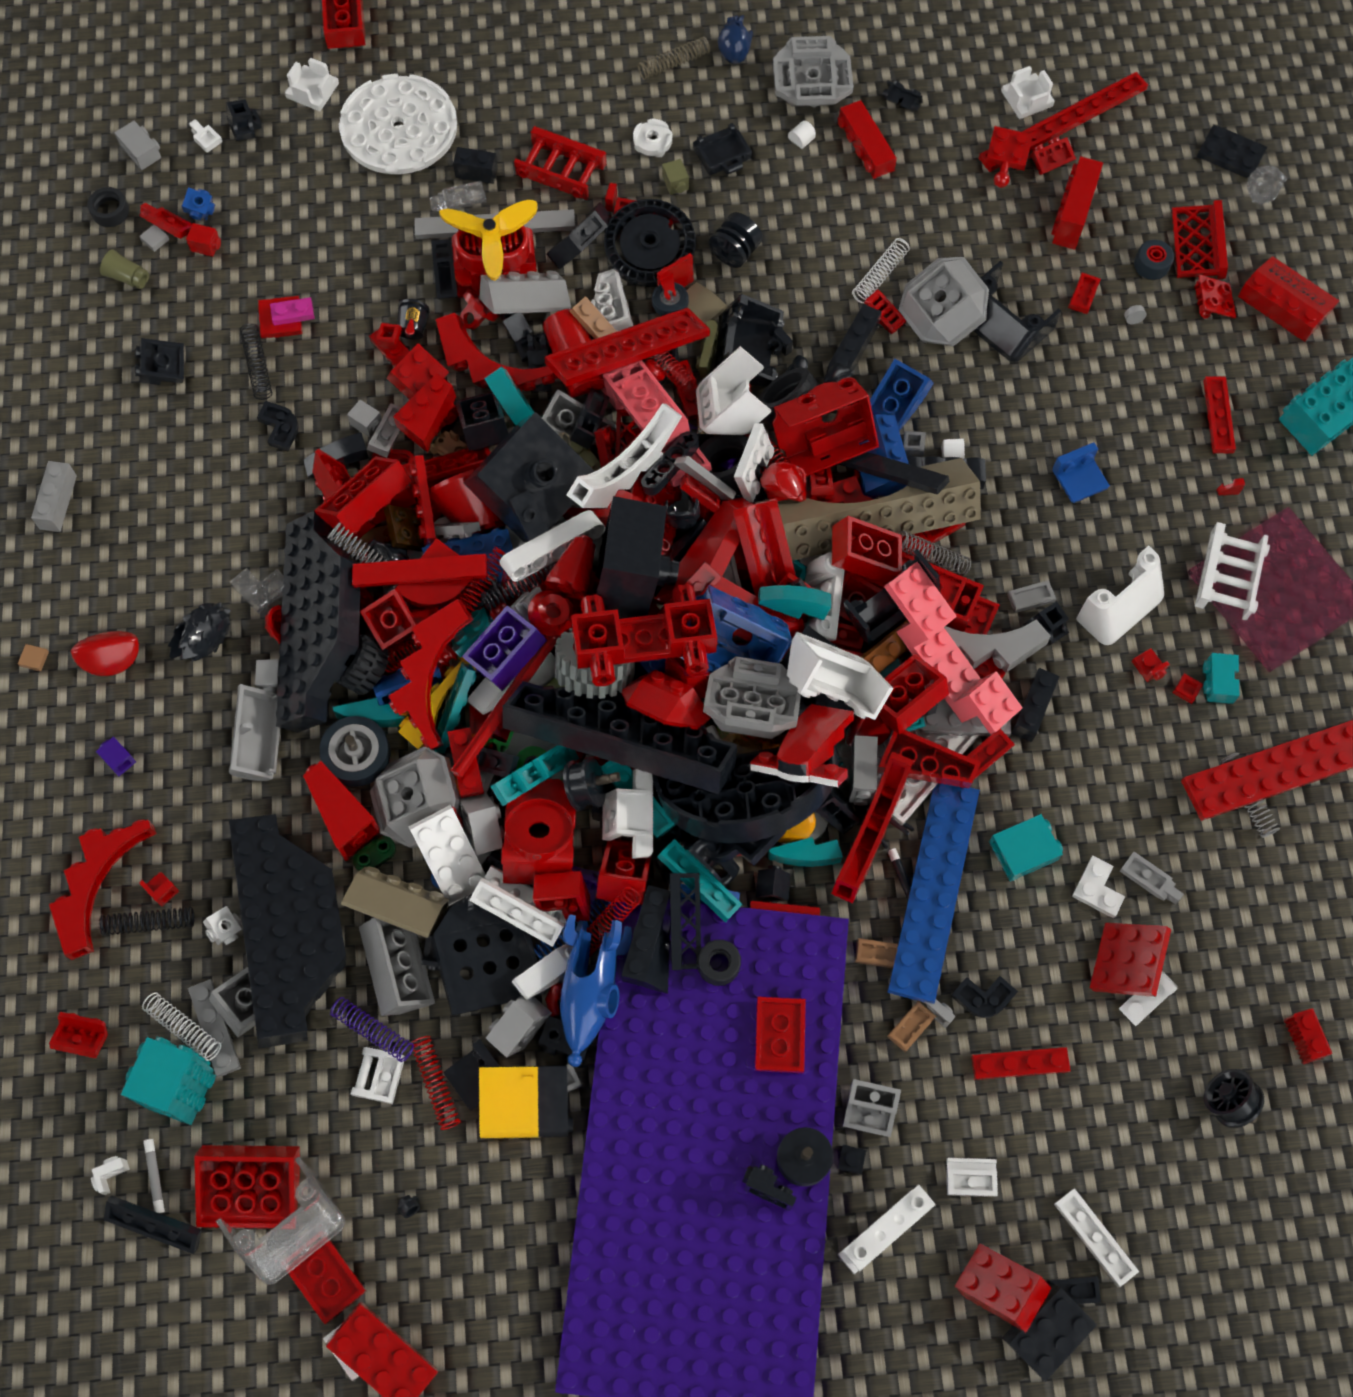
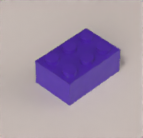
(504, 648)

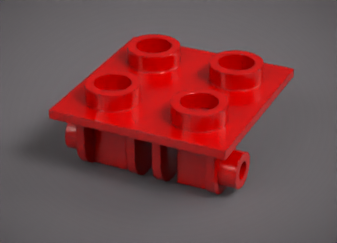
(1214, 297)

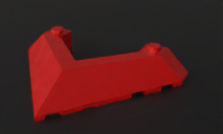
(716, 547)

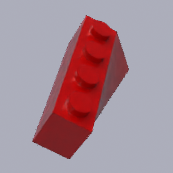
(330, 477)

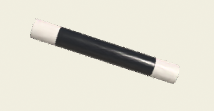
(900, 871)

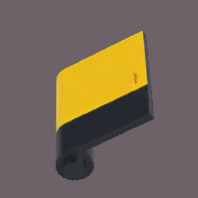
(524, 1102)

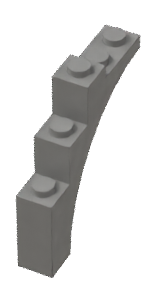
(1005, 648)

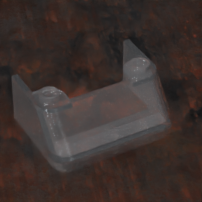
(294, 1237)

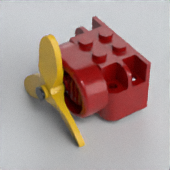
(491, 245)

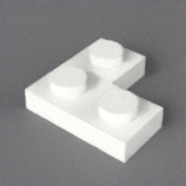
(1092, 889)

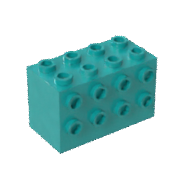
(1322, 409)
(169, 1079)

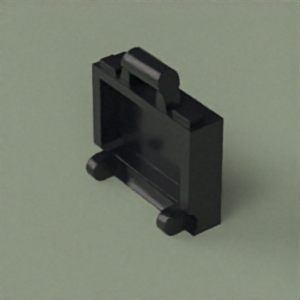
(723, 150)

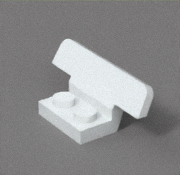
(631, 814)

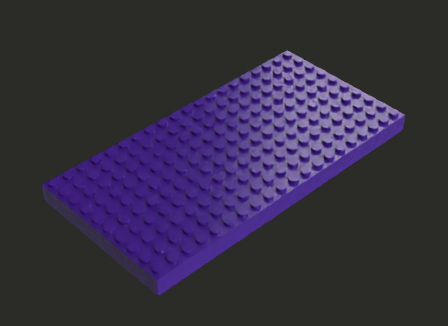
(672, 1263)

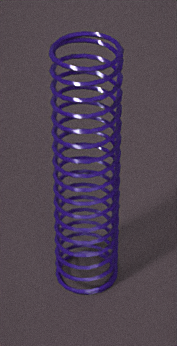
(384, 1042)

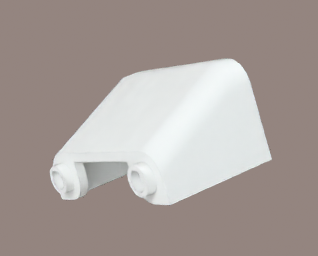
(1111, 616)

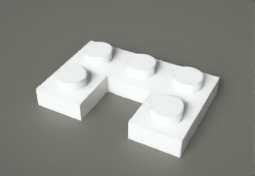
(757, 451)

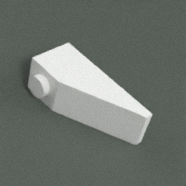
(544, 973)

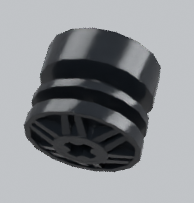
(735, 239)

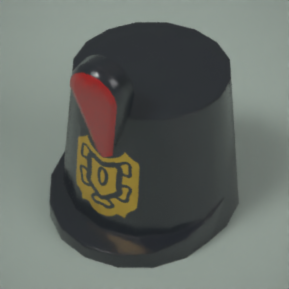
(412, 318)

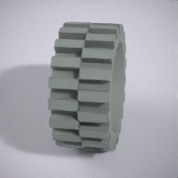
(580, 679)

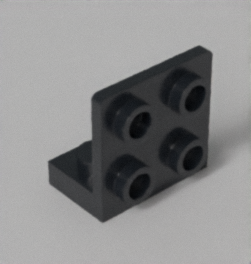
(465, 1073)

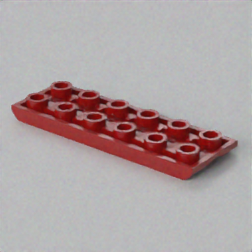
(764, 543)

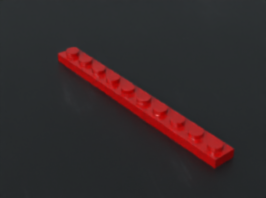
(1080, 112)

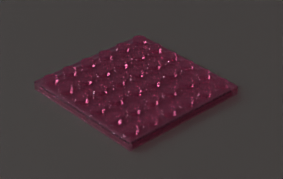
(1298, 592)

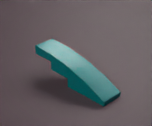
(533, 773)

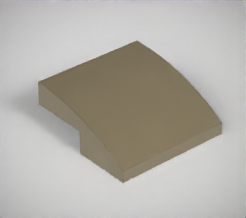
(704, 303)

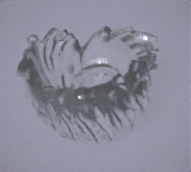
(1265, 184)

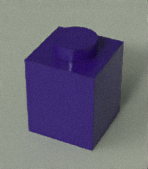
(115, 756)

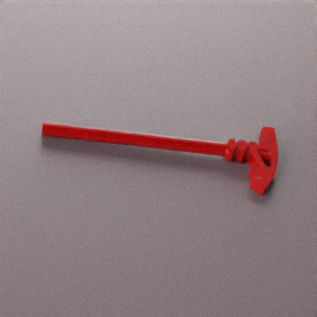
(496, 714)

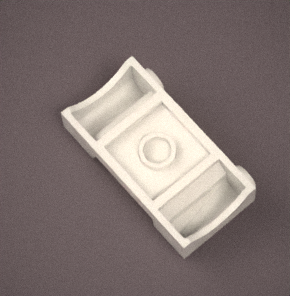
(827, 578)

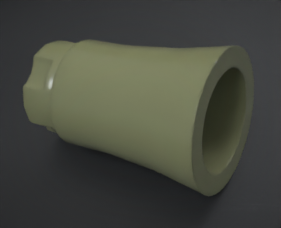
(123, 270)

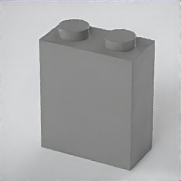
(863, 770)

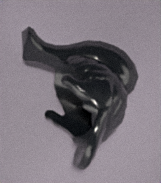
(683, 513)

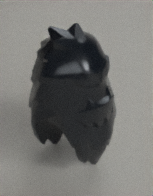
(200, 632)

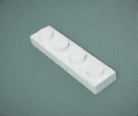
(1096, 1238)

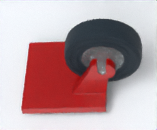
(670, 293)

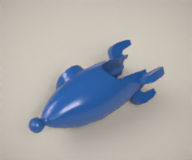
(591, 998)

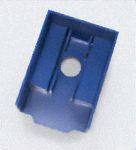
(769, 633)

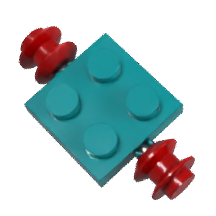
(470, 633)

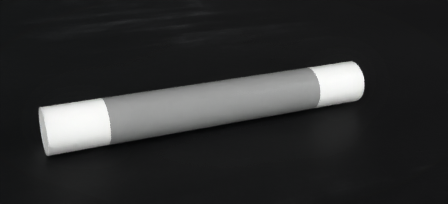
(154, 1176)

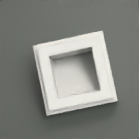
(953, 448)

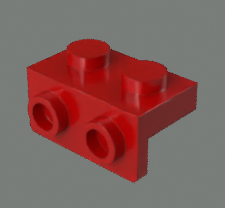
(79, 1035)

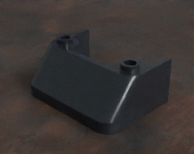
(1006, 331)
(880, 613)

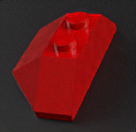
(666, 700)

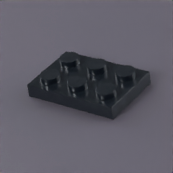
(1231, 151)

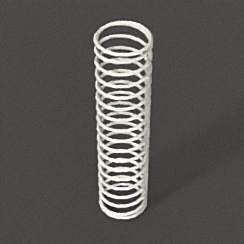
(889, 248)
(153, 1007)

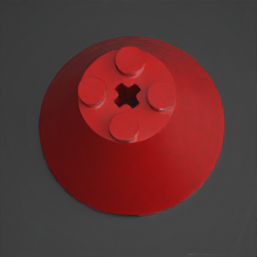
(461, 504)

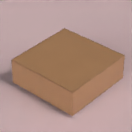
(33, 657)

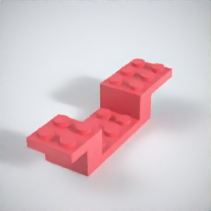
(641, 396)
(927, 638)

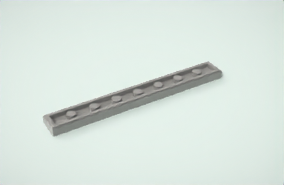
(542, 222)

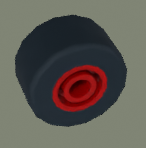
(1154, 259)

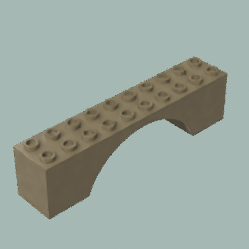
(911, 510)

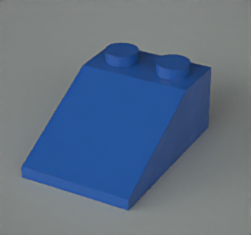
(900, 392)

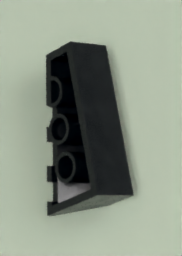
(649, 950)

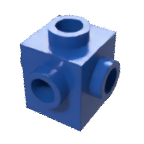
(198, 204)

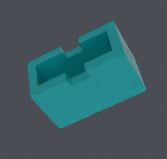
(1220, 678)

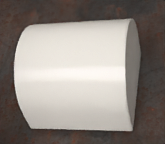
(802, 134)

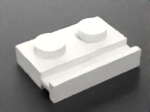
(971, 1177)

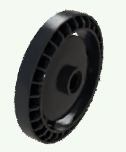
(644, 229)

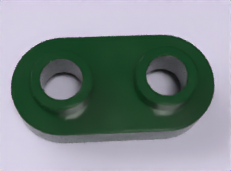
(375, 856)

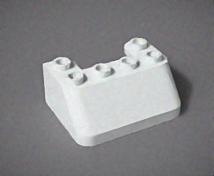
(837, 673)

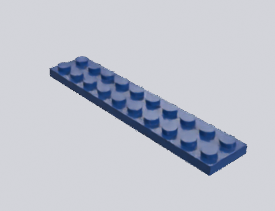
(933, 893)

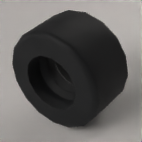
(722, 977)

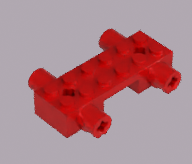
(682, 631)

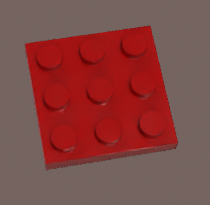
(1130, 959)

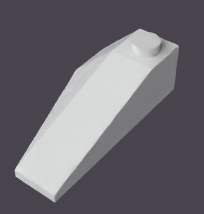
(611, 300)

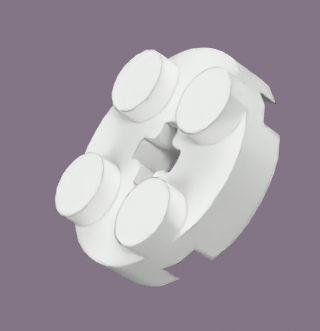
(652, 147)

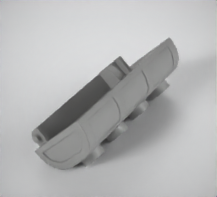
(255, 735)

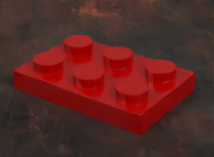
(780, 1035)
(327, 1282)

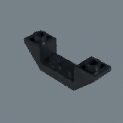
(580, 237)

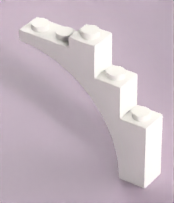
(600, 486)

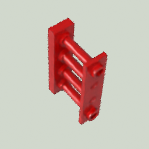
(560, 146)

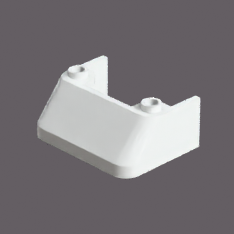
(725, 398)

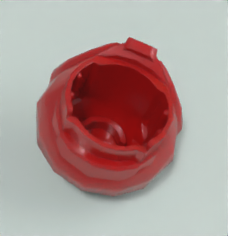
(784, 482)

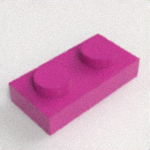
(292, 311)

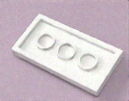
(448, 854)

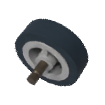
(355, 750)

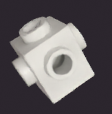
(226, 919)

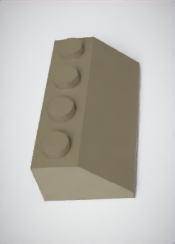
(396, 901)

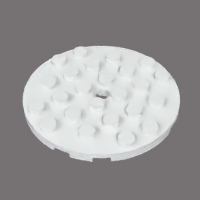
(422, 139)

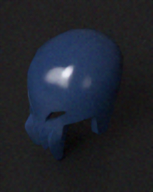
(735, 40)

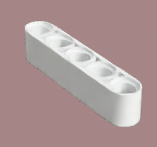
(549, 545)

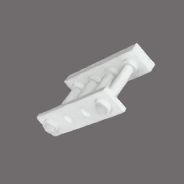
(1211, 575)
(516, 906)
(886, 1229)

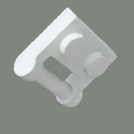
(385, 1077)

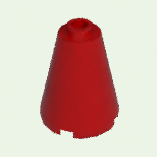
(573, 569)

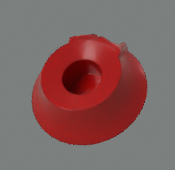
(551, 612)

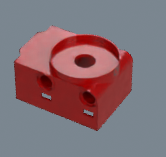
(809, 438)
(530, 856)

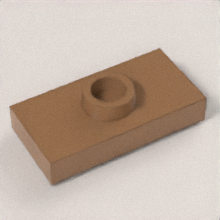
(875, 953)
(911, 1026)

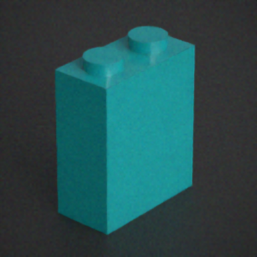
(1026, 847)

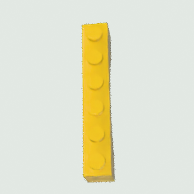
(438, 694)

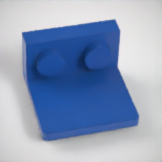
(1080, 473)

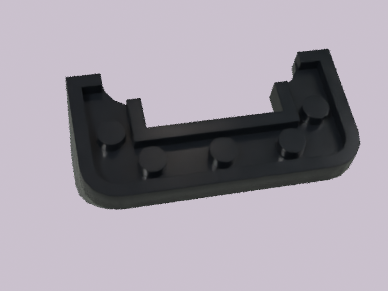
(751, 326)

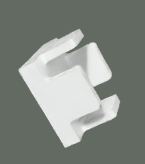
(311, 84)
(1028, 92)

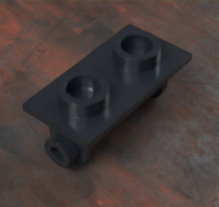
(910, 97)

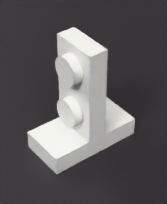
(1138, 1006)

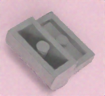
(871, 1107)

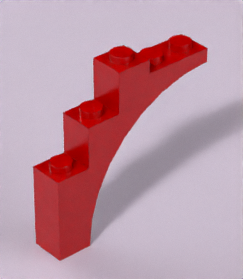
(462, 352)
(415, 697)
(873, 828)
(84, 879)

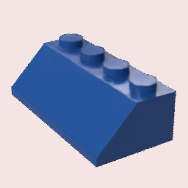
(889, 446)

